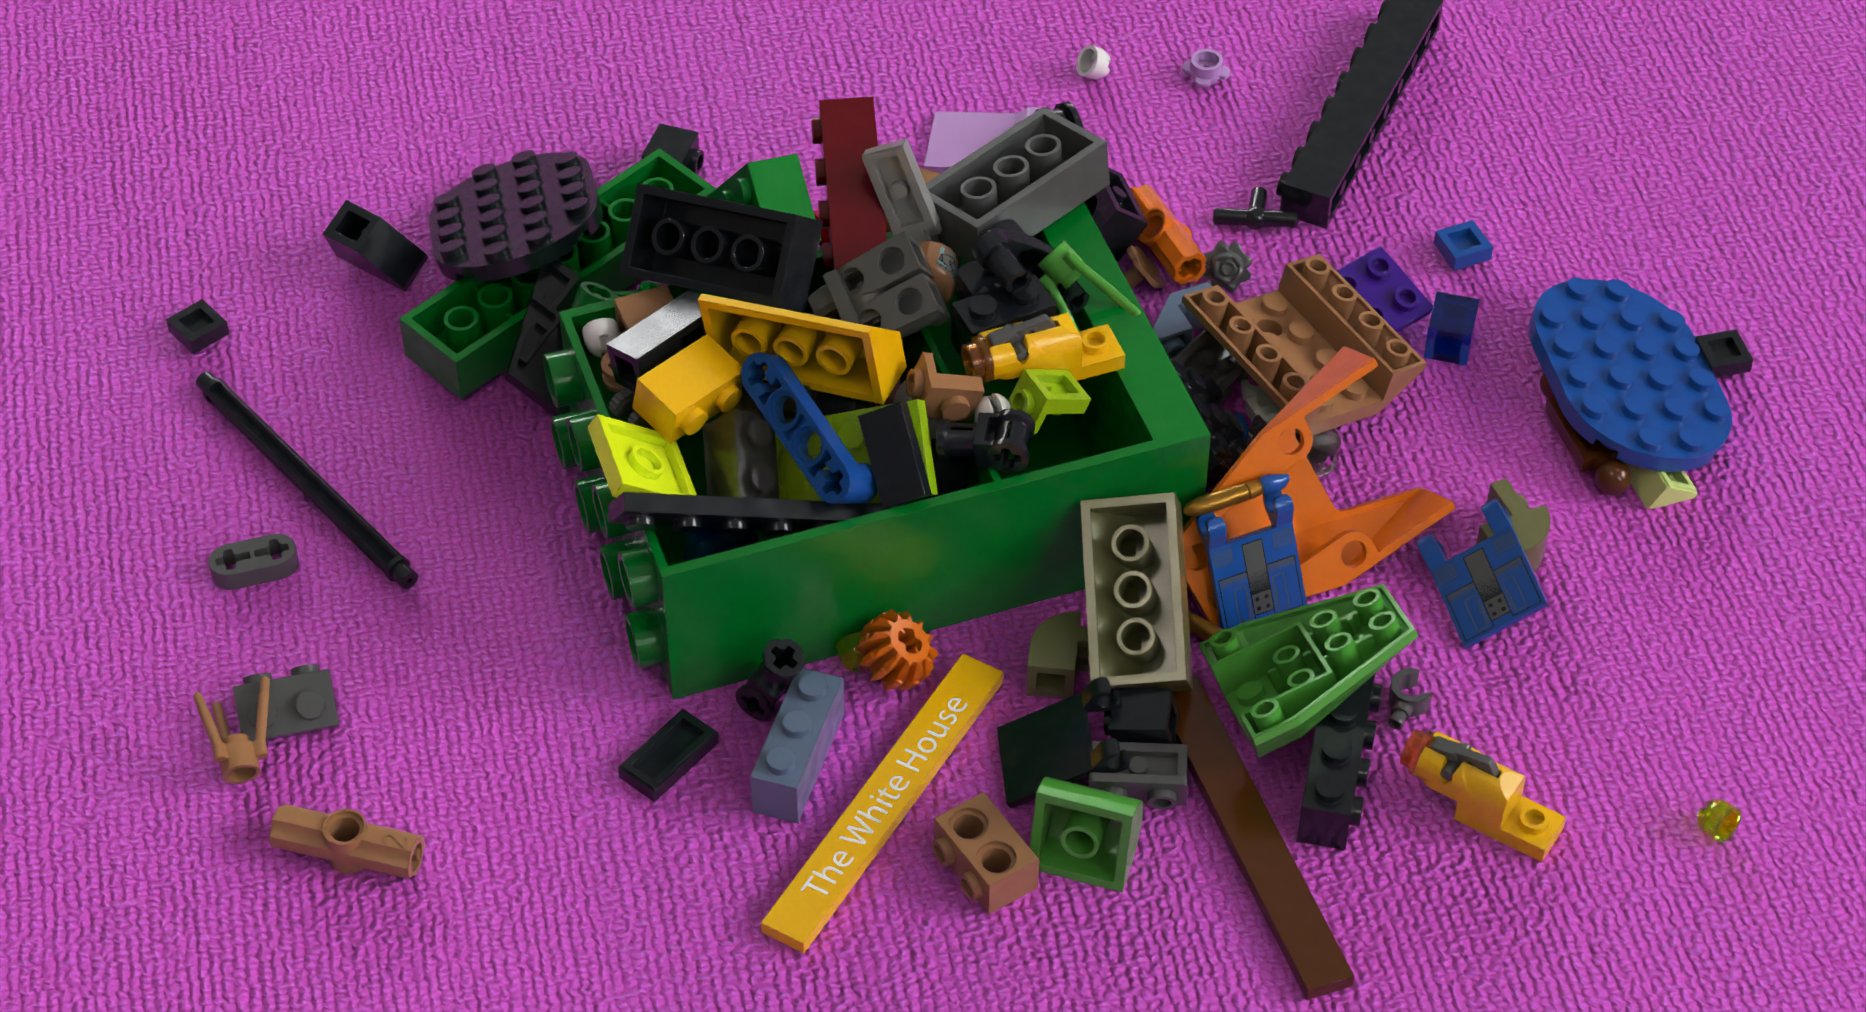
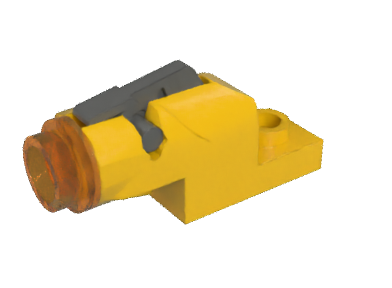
(1042, 344)
(1485, 792)

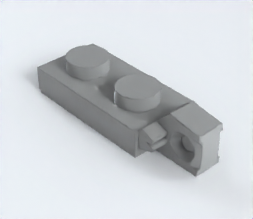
(902, 190)

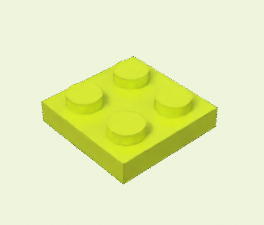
(638, 459)

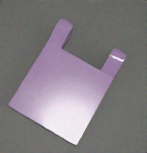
(962, 133)

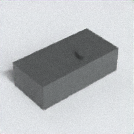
(1022, 175)

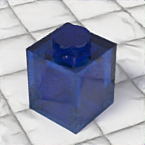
(1451, 328)

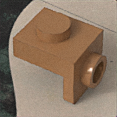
(944, 394)

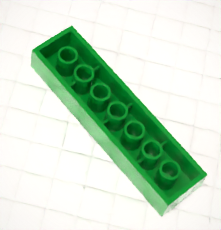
(472, 326)

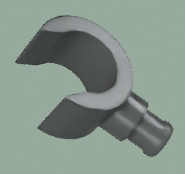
(1402, 704)

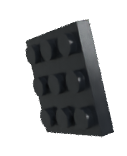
(1223, 426)

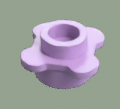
(1206, 67)

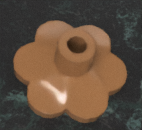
(1143, 269)

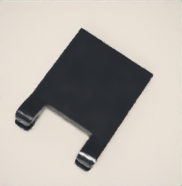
(1058, 744)

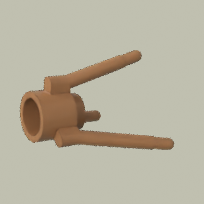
(236, 752)

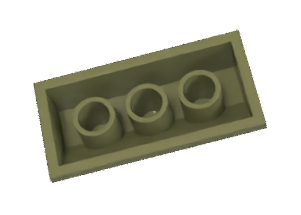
(1137, 592)

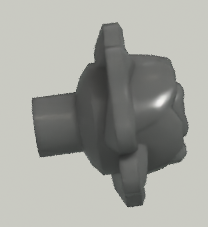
(1227, 266)

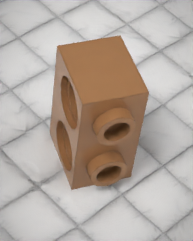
(991, 848)

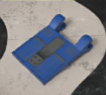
(1257, 570)
(1487, 583)

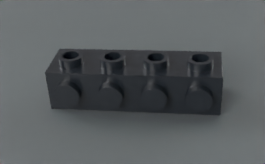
(1338, 769)

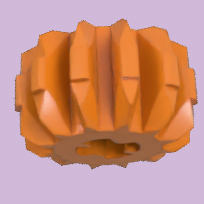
(896, 650)

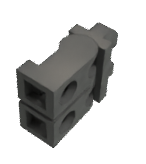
(884, 289)

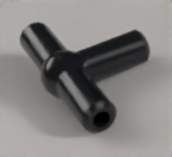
(1256, 215)

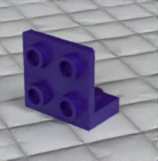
(1387, 289)

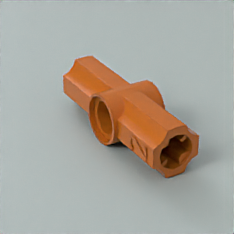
(1169, 238)

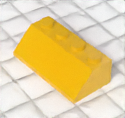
(820, 350)

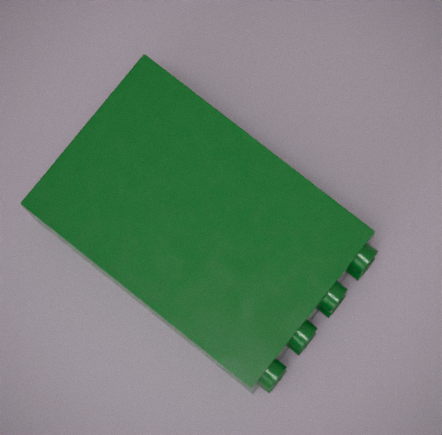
(940, 557)

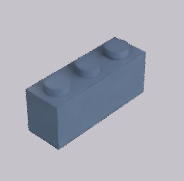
(797, 745)

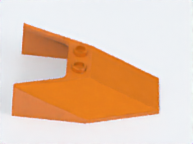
(1330, 541)

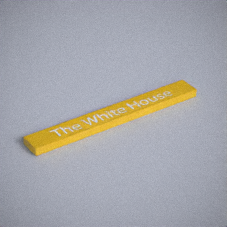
(881, 804)

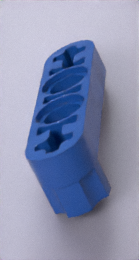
(846, 479)

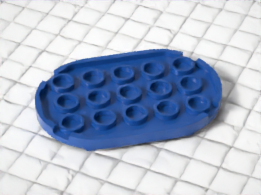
(1629, 374)

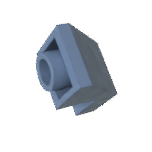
(1176, 322)

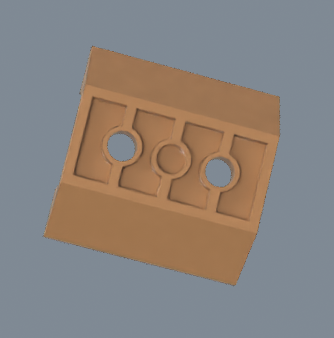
(1298, 329)

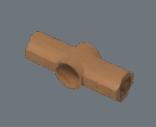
(347, 841)

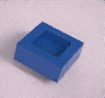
(1463, 245)

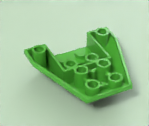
(1304, 662)

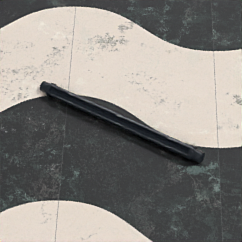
(307, 480)

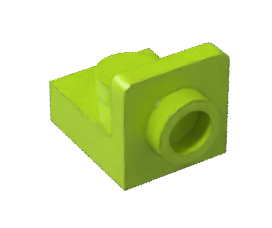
(1048, 392)

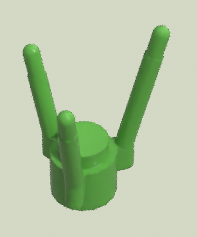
(1065, 267)

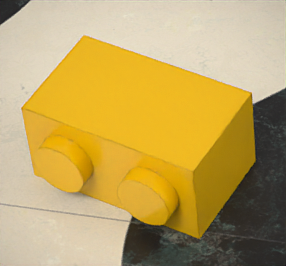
(688, 389)

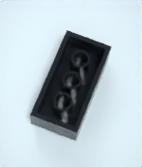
(721, 247)

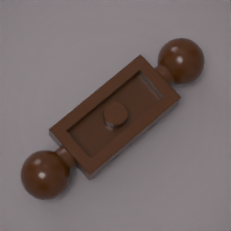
(1611, 474)

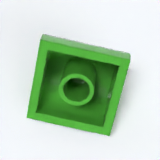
(1085, 833)

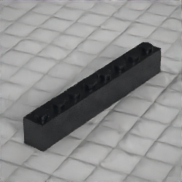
(1358, 110)

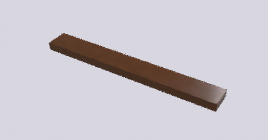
(1259, 848)

